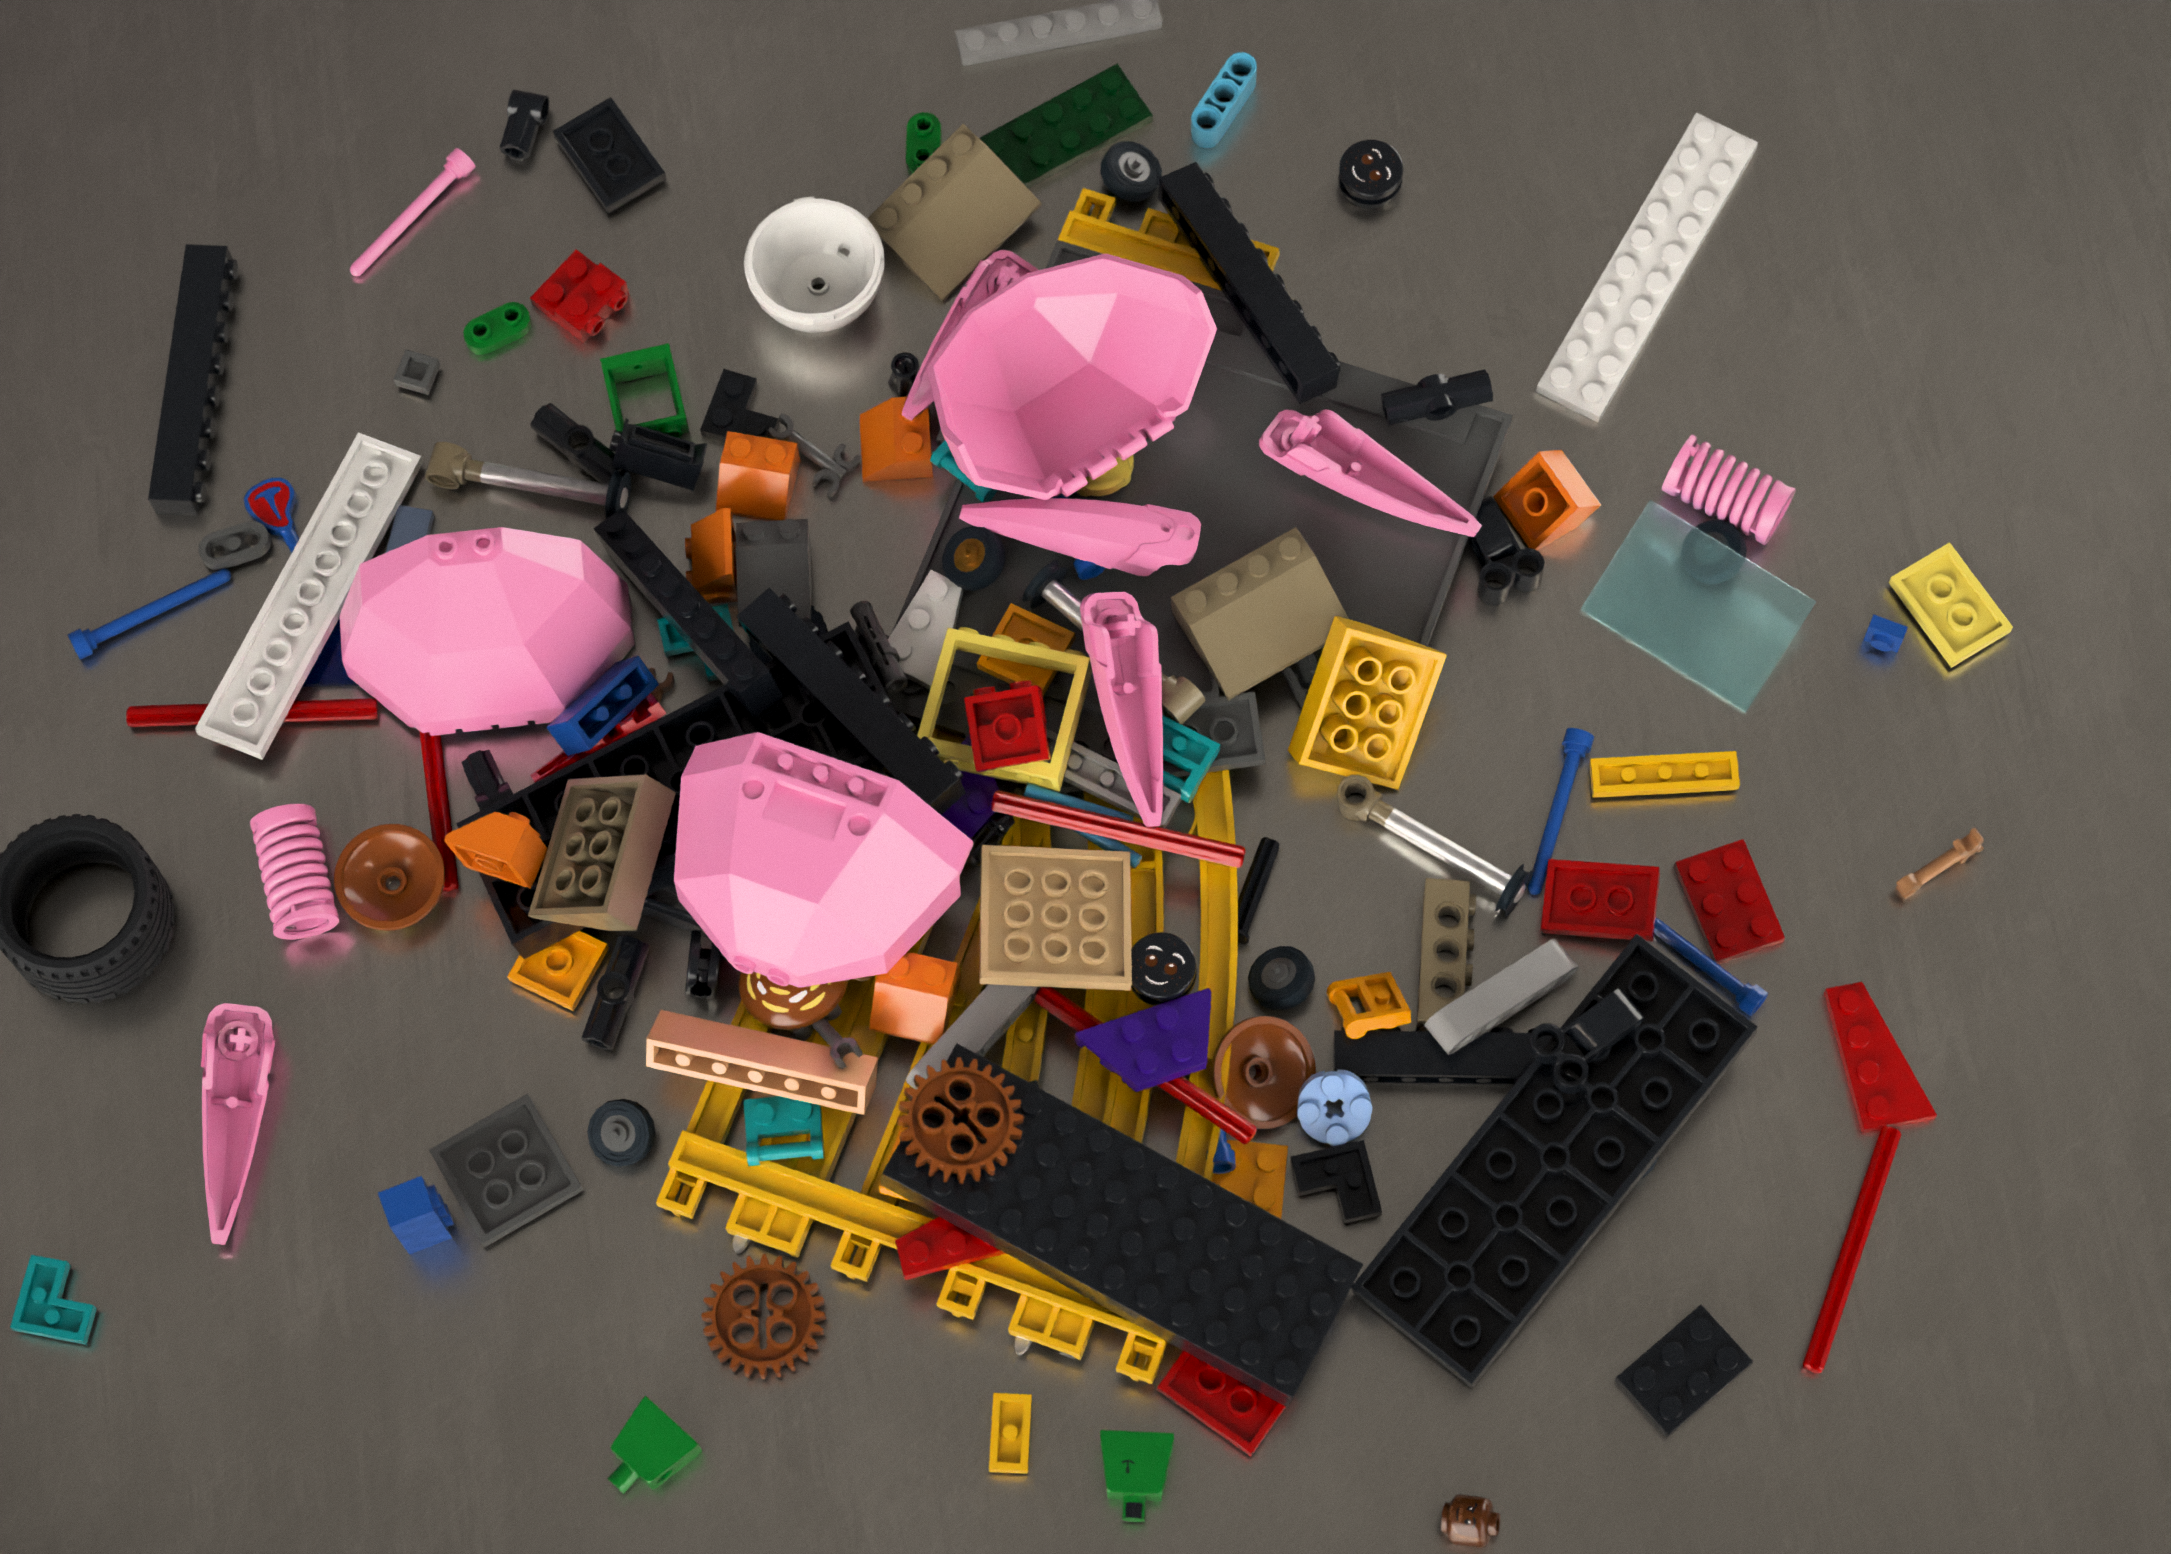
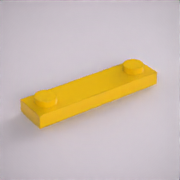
(1664, 774)

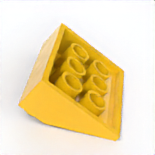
(1366, 703)

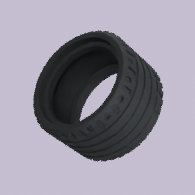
(128, 956)

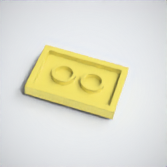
(1950, 604)

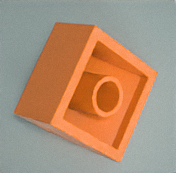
(894, 445)
(757, 476)
(1546, 499)
(713, 557)
(500, 847)
(915, 998)

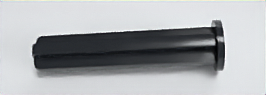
(1254, 885)

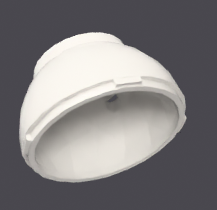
(802, 249)

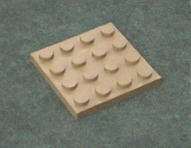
(1055, 917)

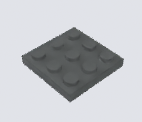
(506, 1170)

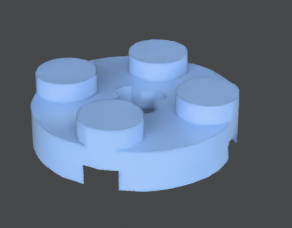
(1334, 1128)

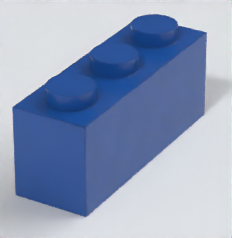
(602, 705)
(416, 1214)

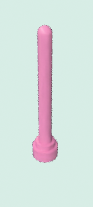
(457, 165)

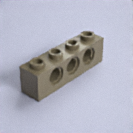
(1440, 899)

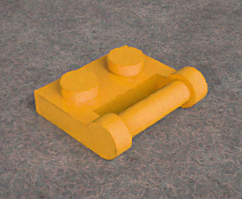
(1380, 998)

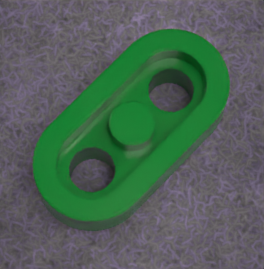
(921, 141)
(498, 329)

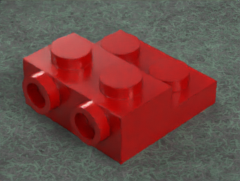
(581, 296)
(1007, 726)

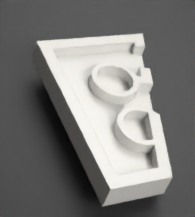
(924, 626)

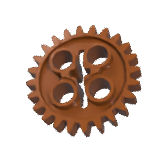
(935, 1143)
(797, 1315)

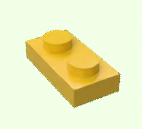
(1010, 1433)

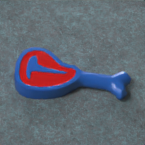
(272, 505)

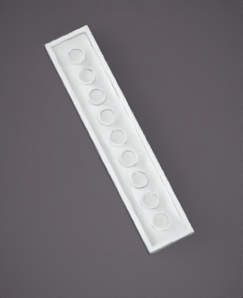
(1646, 267)
(308, 596)

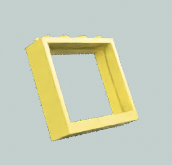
(1035, 654)

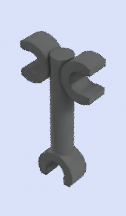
(832, 469)
(839, 1045)

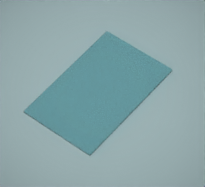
(1698, 605)

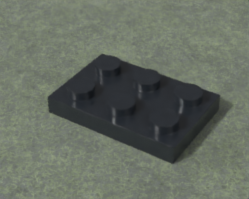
(609, 155)
(1684, 1371)

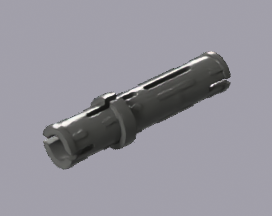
(891, 674)

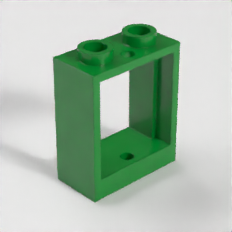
(639, 365)

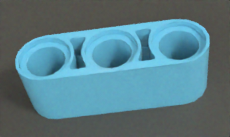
(1227, 86)

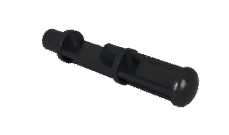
(999, 825)

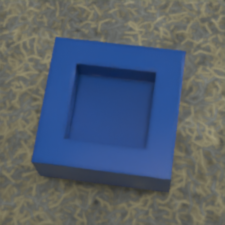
(1885, 634)

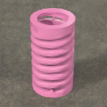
(1724, 503)
(294, 871)

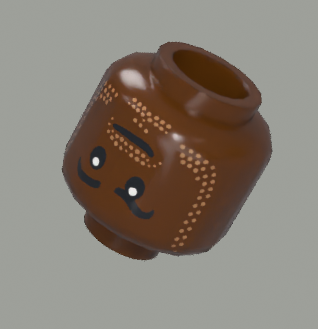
(1470, 1520)

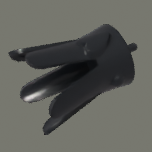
(904, 369)

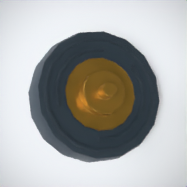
(973, 558)

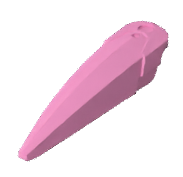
(987, 279)
(1361, 469)
(1095, 531)
(1129, 693)
(234, 1092)

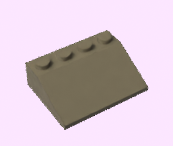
(953, 212)
(1259, 613)
(603, 852)

